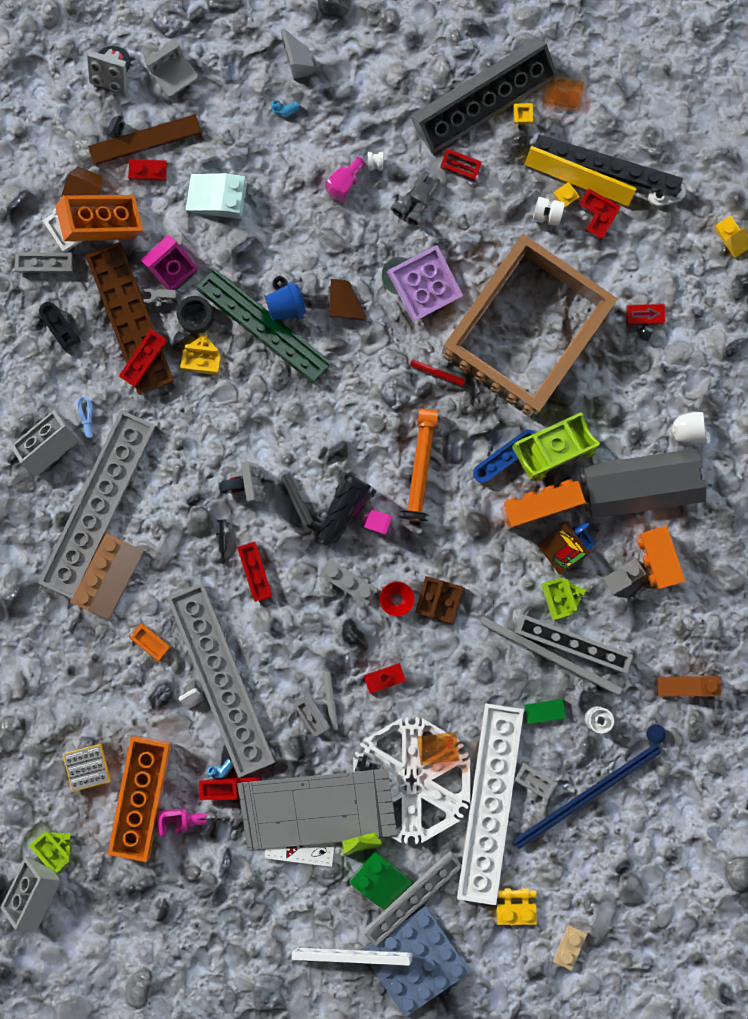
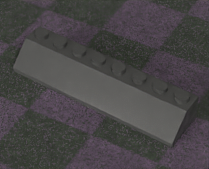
(484, 95)

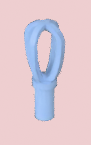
(86, 422)

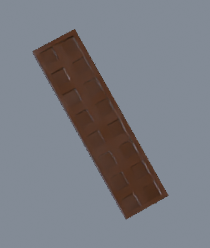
(127, 311)

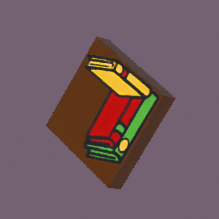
(563, 548)

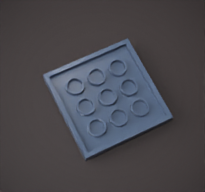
(433, 963)

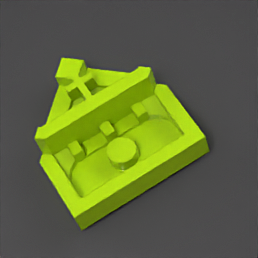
(562, 597)
(361, 843)
(53, 849)

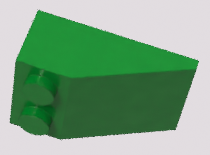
(380, 880)

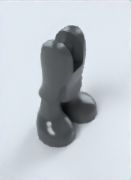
(420, 195)

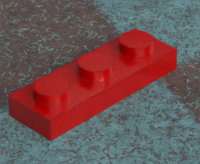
(143, 358)
(255, 571)

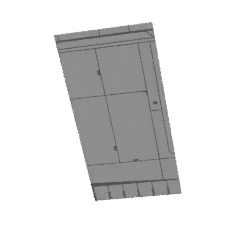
(317, 809)

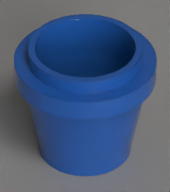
(286, 303)

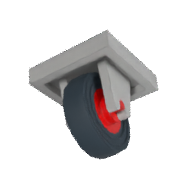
(109, 68)
(247, 486)

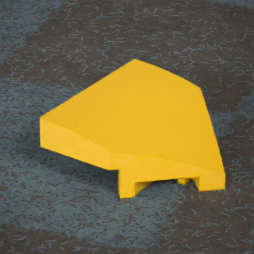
(201, 357)

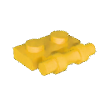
(516, 913)

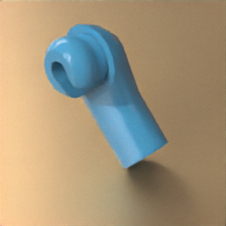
(283, 110)
(218, 772)

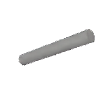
(330, 700)

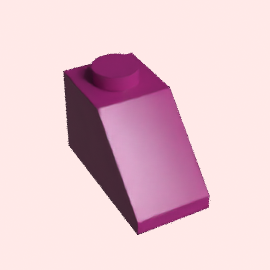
(377, 522)

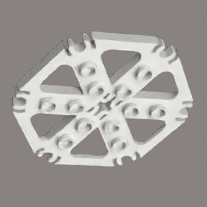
(427, 788)

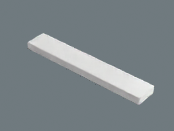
(352, 956)

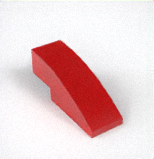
(223, 788)

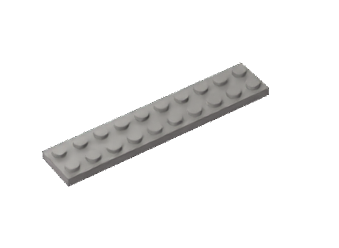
(97, 504)
(220, 680)

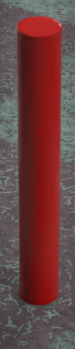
(436, 372)

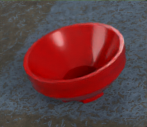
(405, 591)

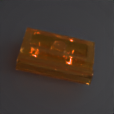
(563, 92)
(438, 748)

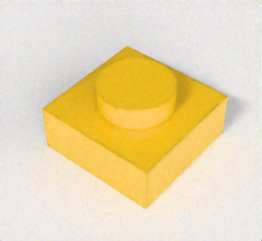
(523, 113)
(566, 194)

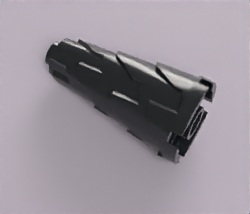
(349, 499)

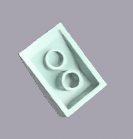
(217, 195)

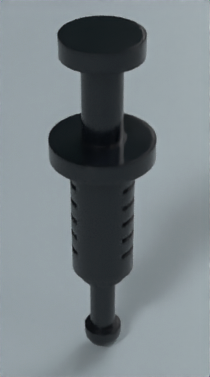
(222, 539)

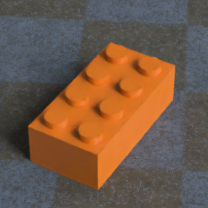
(99, 217)
(542, 505)

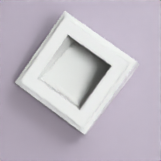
(191, 698)

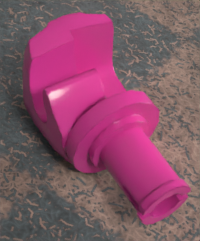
(342, 180)
(179, 816)

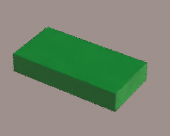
(544, 711)

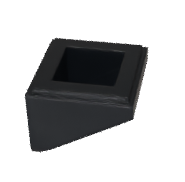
(115, 127)

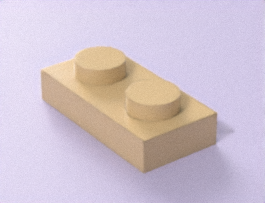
(569, 947)

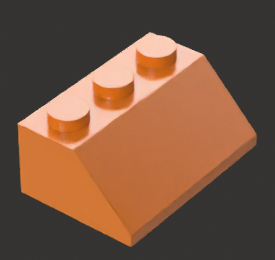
(660, 558)

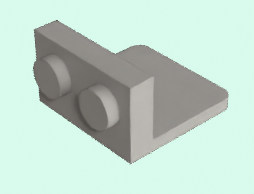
(171, 68)

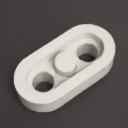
(666, 199)

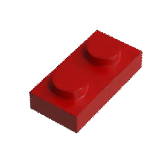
(147, 170)

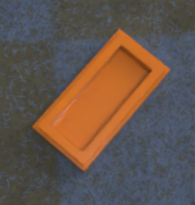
(150, 642)

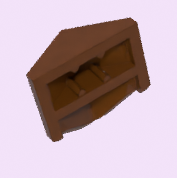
(82, 183)

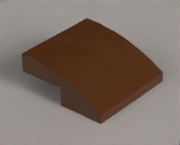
(439, 599)

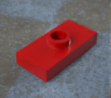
(384, 678)

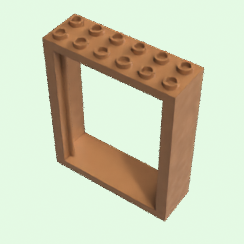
(486, 374)

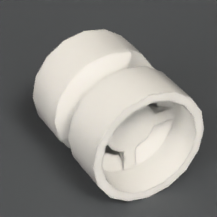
(555, 211)
(599, 719)

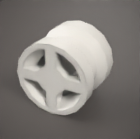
(375, 161)

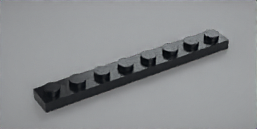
(612, 166)

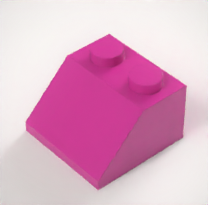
(169, 263)

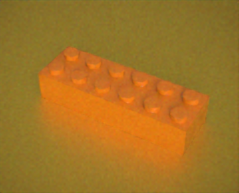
(139, 798)

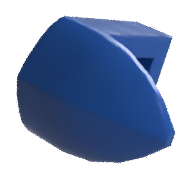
(583, 535)

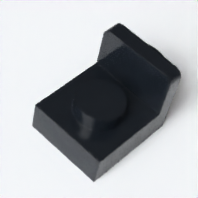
(362, 764)

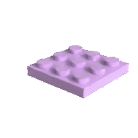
(425, 283)

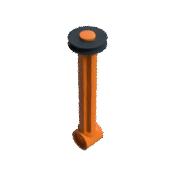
(427, 423)

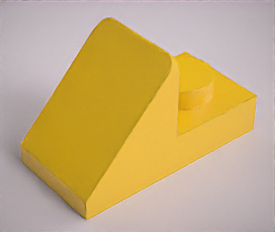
(734, 238)

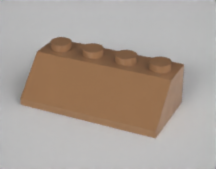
(107, 576)

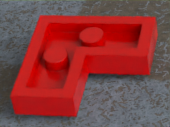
(603, 211)

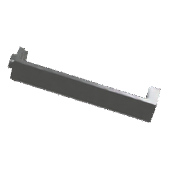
(643, 483)

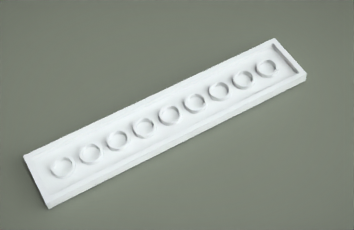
(490, 804)

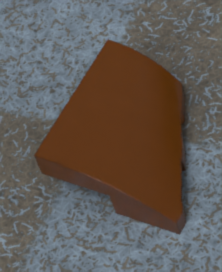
(344, 301)

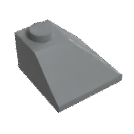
(298, 56)

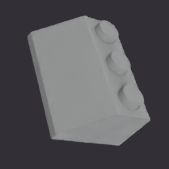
(44, 443)
(30, 895)

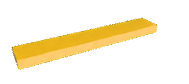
(580, 176)

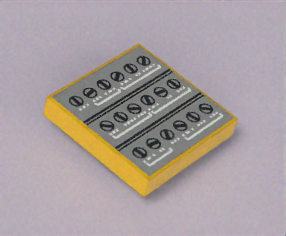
(86, 767)

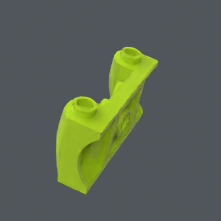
(555, 446)

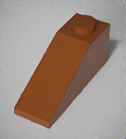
(689, 686)

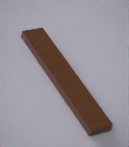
(144, 139)

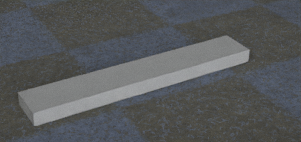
(412, 898)

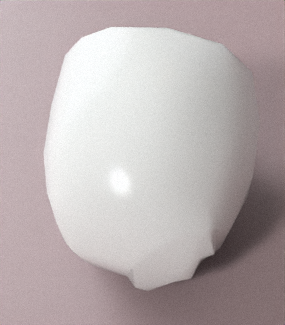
(691, 429)

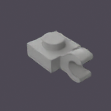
(164, 296)

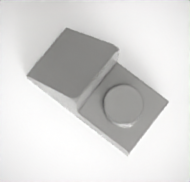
(624, 576)

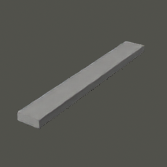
(550, 655)

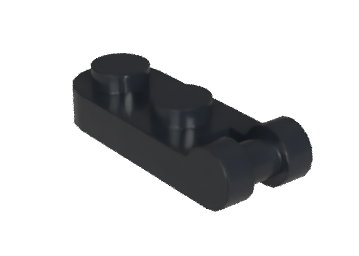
(58, 325)

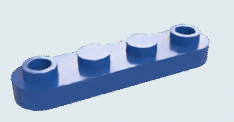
(499, 460)

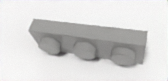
(43, 262)
(348, 582)

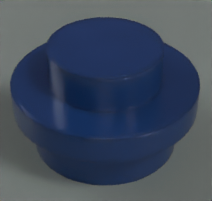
(656, 734)

